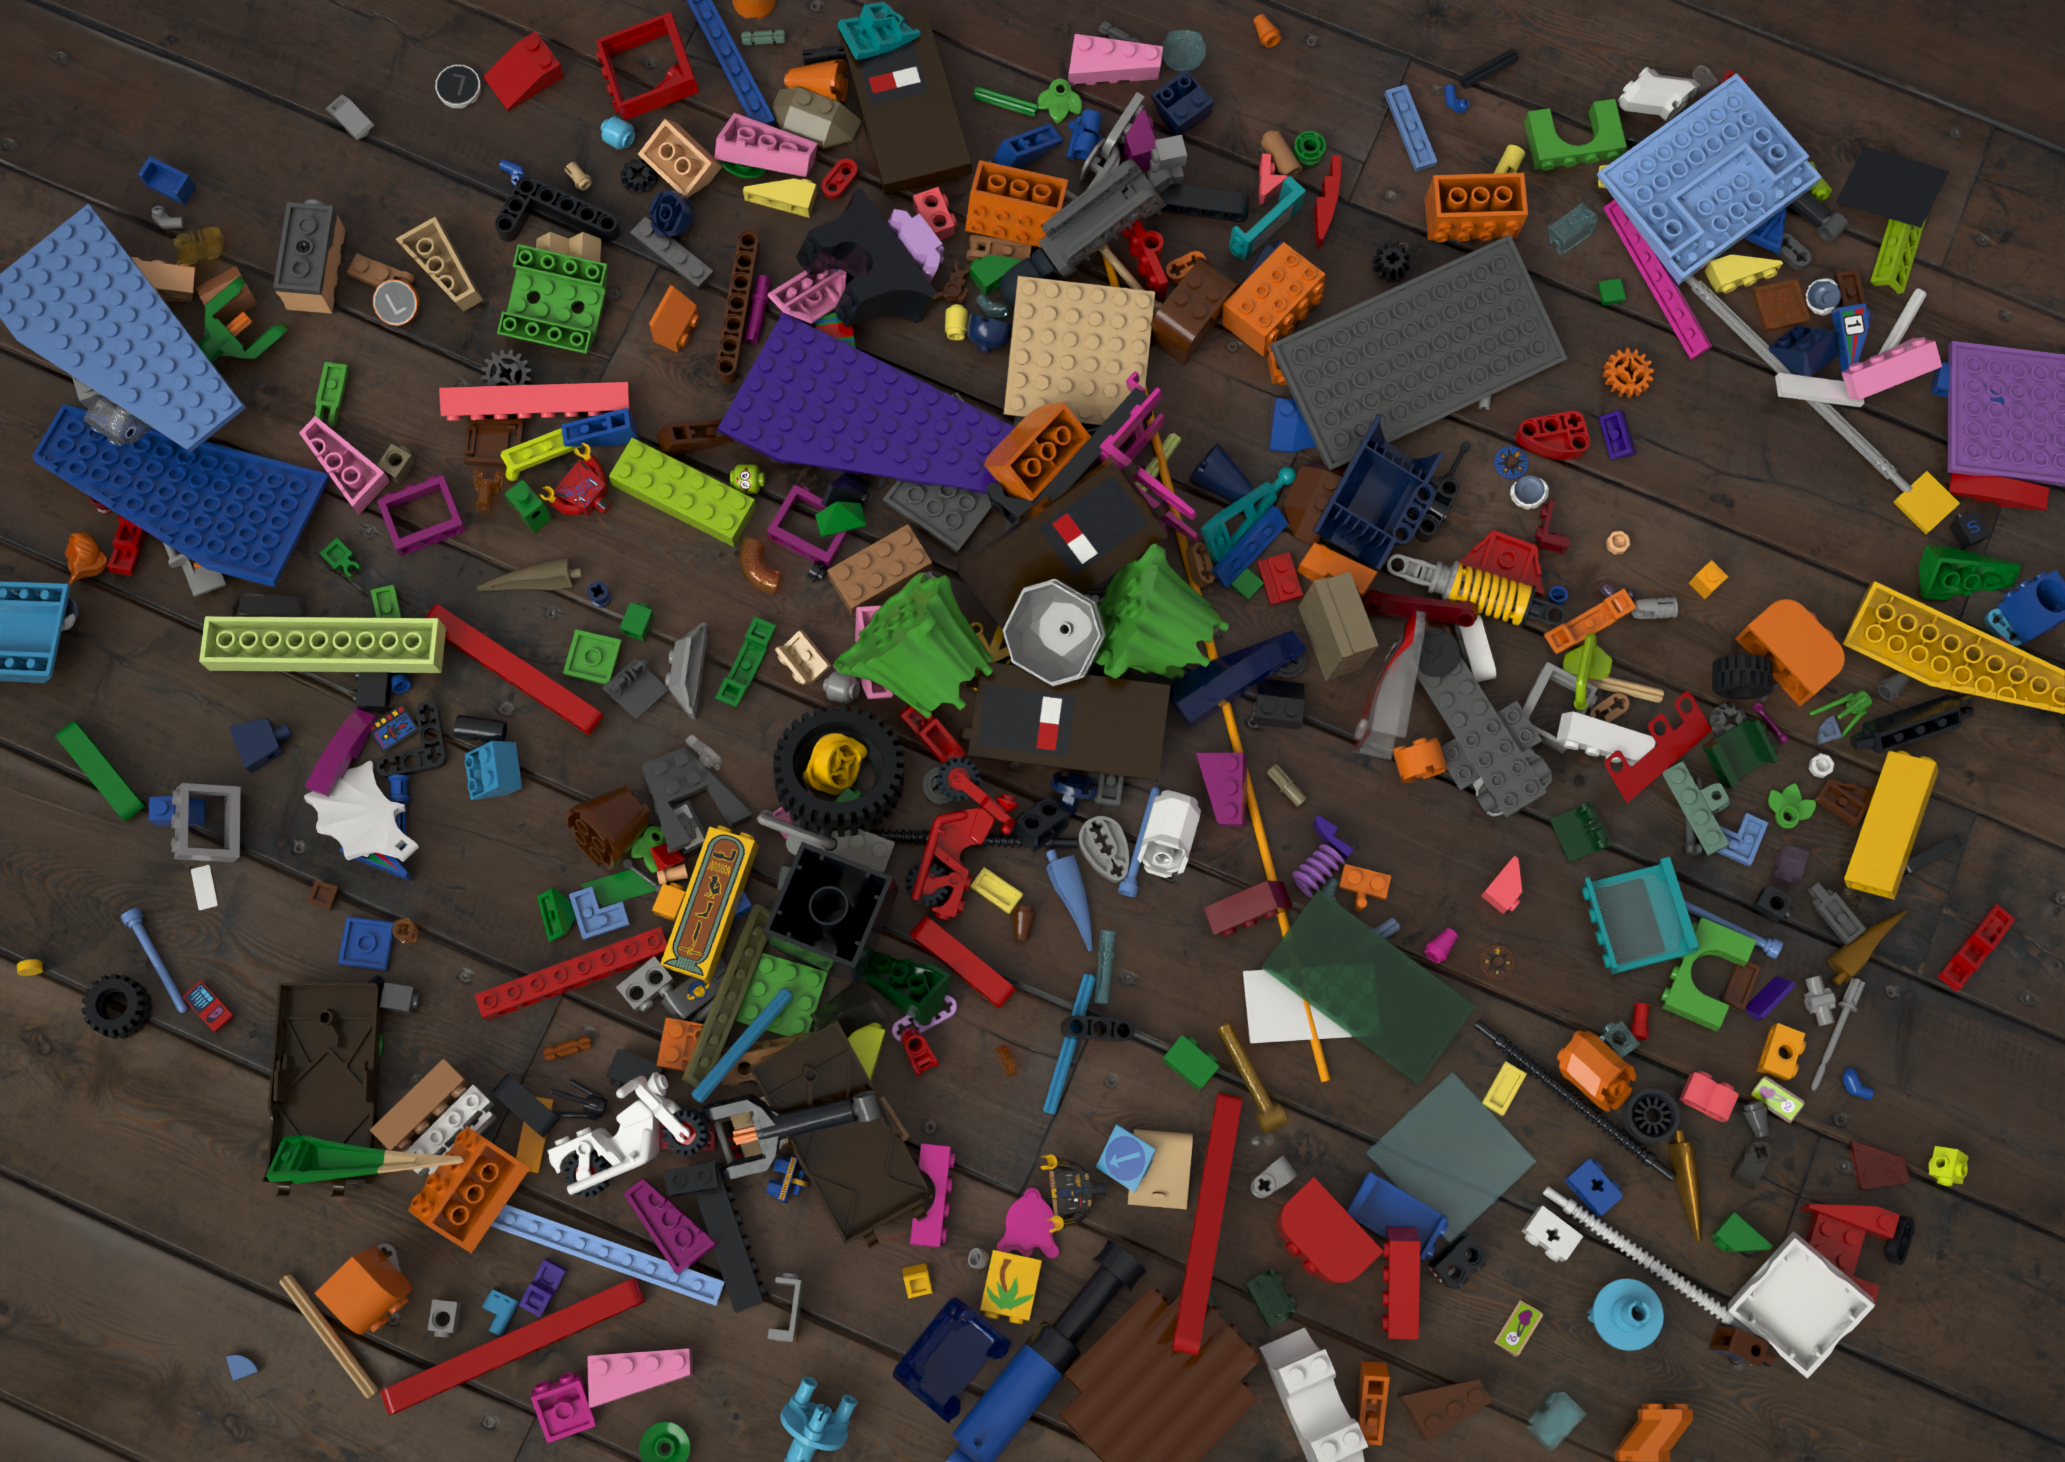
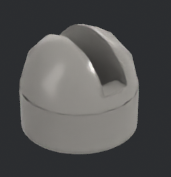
(978, 1258)

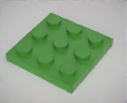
(768, 979)

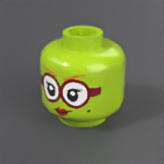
(747, 479)

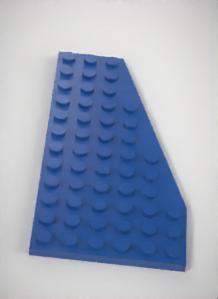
(209, 504)

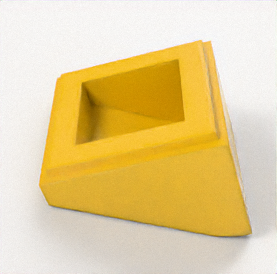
(917, 1280)

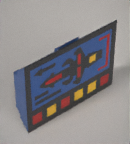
(393, 728)

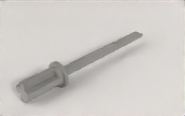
(1848, 1004)

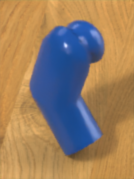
(1453, 102)
(1854, 1085)

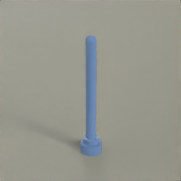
(1129, 884)
(134, 920)
(1770, 946)

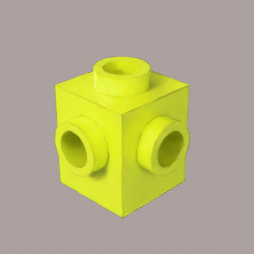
(1948, 1166)

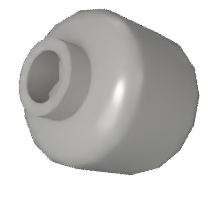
(841, 688)

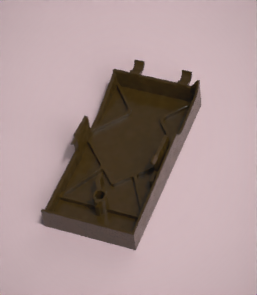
(325, 1068)

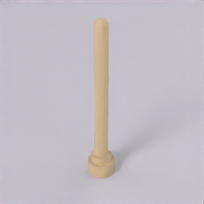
(1126, 275)

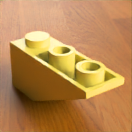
(1736, 270)

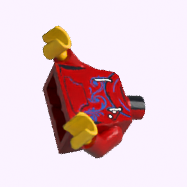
(581, 488)

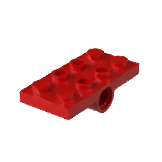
(1148, 250)

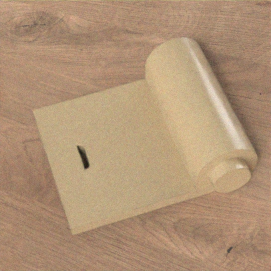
(1168, 1170)

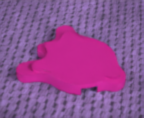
(1028, 1226)

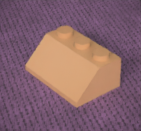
(679, 158)

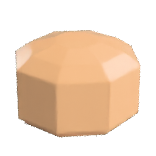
(1618, 542)

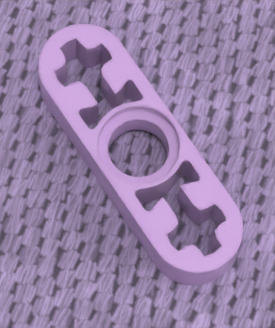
(943, 1017)

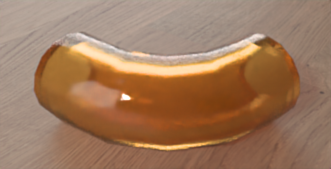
(754, 568)

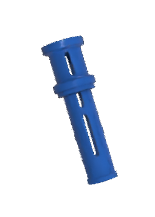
(399, 794)

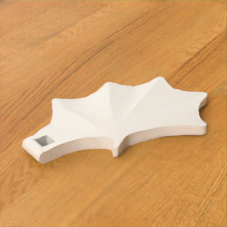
(361, 816)

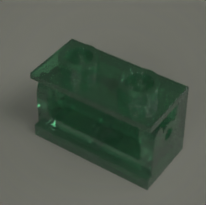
(1271, 1298)

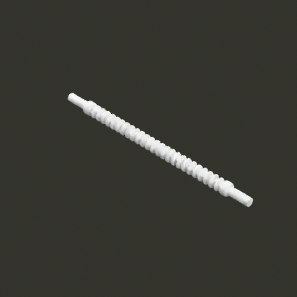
(1570, 1207)

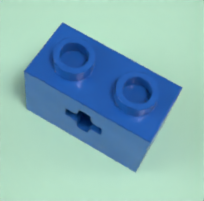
(1582, 1180)

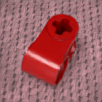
(919, 1054)

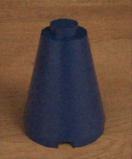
(1221, 475)

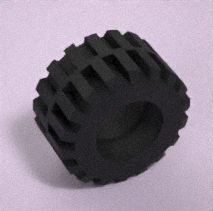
(1742, 676)
(100, 995)

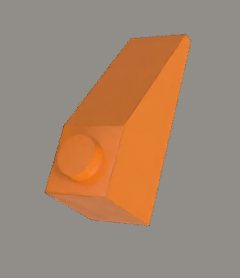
(1372, 1400)

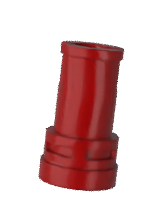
(1640, 1021)

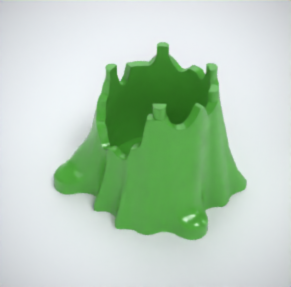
(1154, 619)
(918, 646)

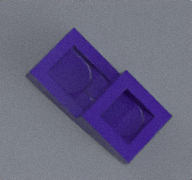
(1326, 832)
(543, 1287)

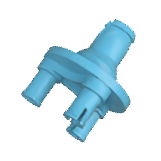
(1614, 1318)
(814, 1424)

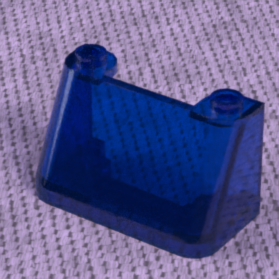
(949, 1357)

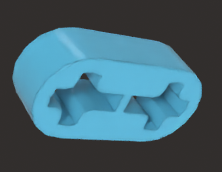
(2001, 628)

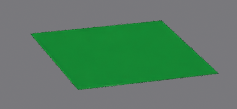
(619, 887)

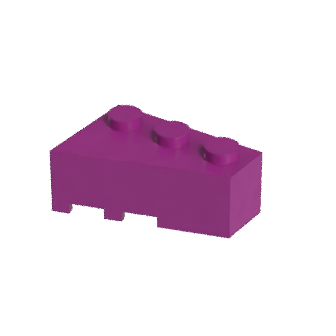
(1226, 785)

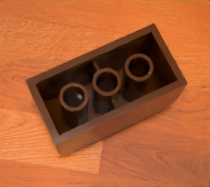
(1192, 311)

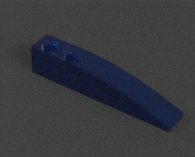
(1229, 676)

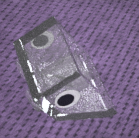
(114, 422)

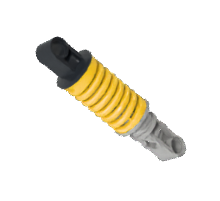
(1485, 591)

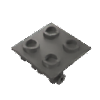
(635, 688)

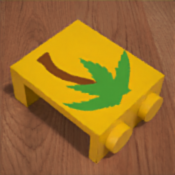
(1010, 1287)

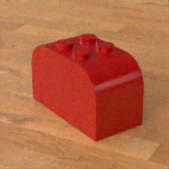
(1324, 1235)

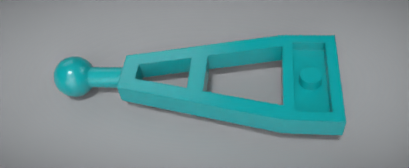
(1215, 530)

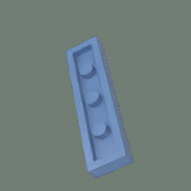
(1410, 128)

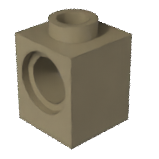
(399, 472)

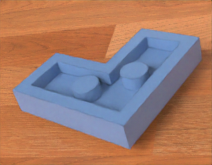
(1746, 840)
(592, 919)

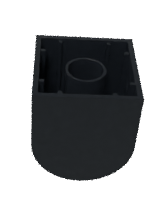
(830, 912)

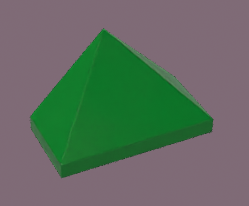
(840, 518)
(556, 913)

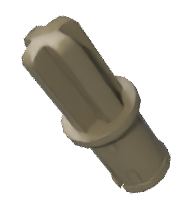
(1287, 785)

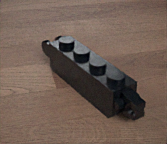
(1913, 724)

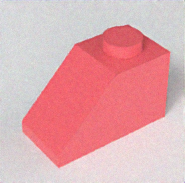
(1505, 888)

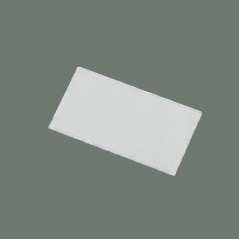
(1280, 1014)

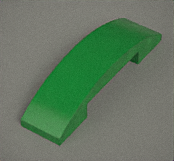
(747, 663)

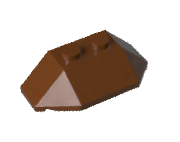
(1309, 497)

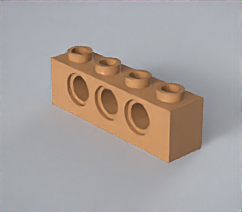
(755, 1053)

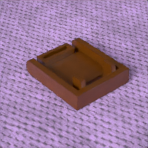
(490, 439)

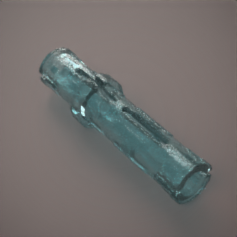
(1104, 970)

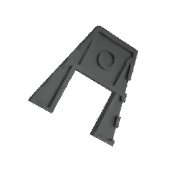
(679, 777)

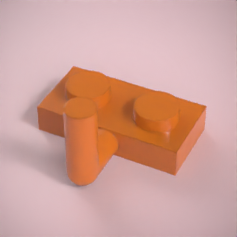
(1364, 883)

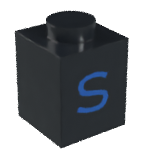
(1969, 529)

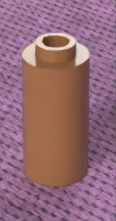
(1281, 154)

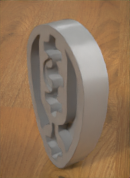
(1115, 839)

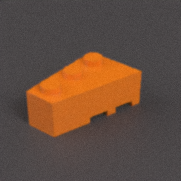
(1324, 563)

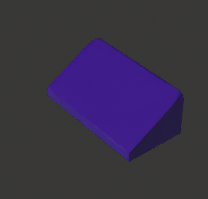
(1617, 435)
(1769, 998)

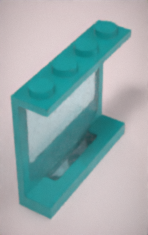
(1640, 917)

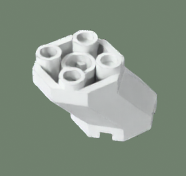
(1658, 94)
(1169, 833)

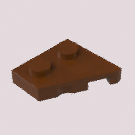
(1845, 800)

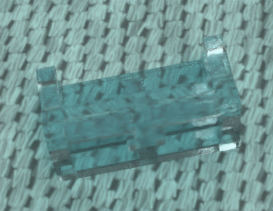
(1573, 228)

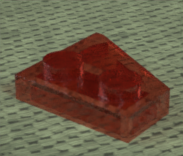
(1877, 1168)

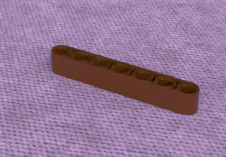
(737, 316)

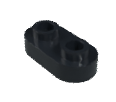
(1898, 1247)

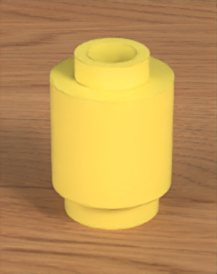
(956, 322)

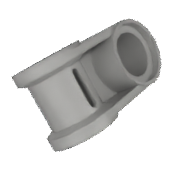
(1275, 1176)

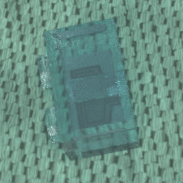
(1555, 1420)

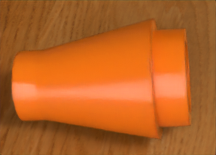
(1267, 32)

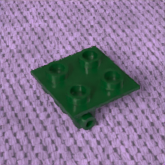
(1580, 832)

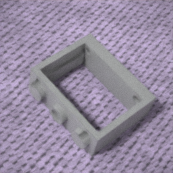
(1565, 679)
(231, 823)

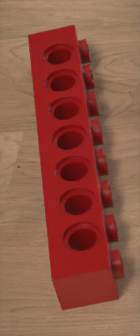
(571, 974)

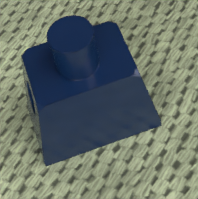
(259, 742)

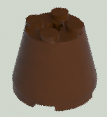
(608, 825)

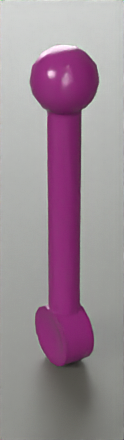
(1758, 707)

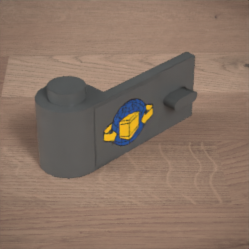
(692, 994)

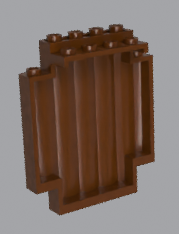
(1157, 1402)

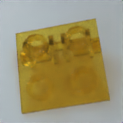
(210, 247)

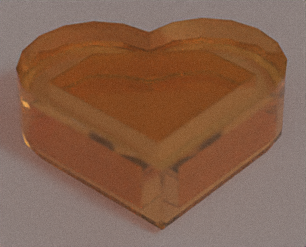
(1005, 1060)

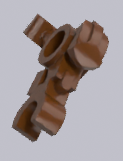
(953, 289)

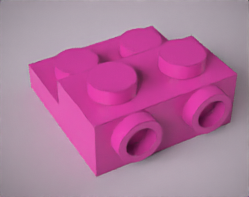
(562, 1407)

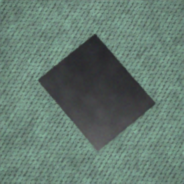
(1892, 187)

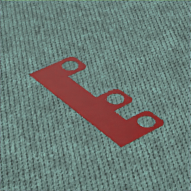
(1668, 750)

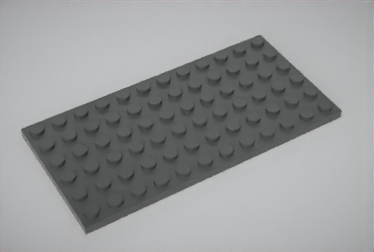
(1419, 351)

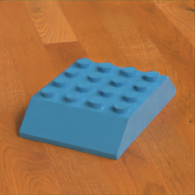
(30, 629)

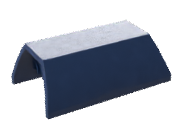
(1375, 499)

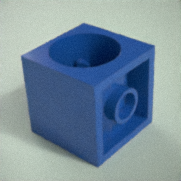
(2036, 606)

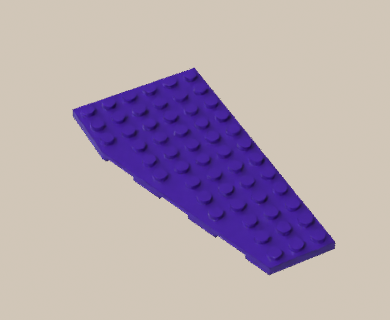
(854, 414)

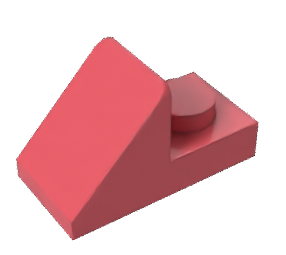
(1268, 182)

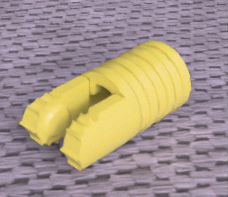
(1510, 160)

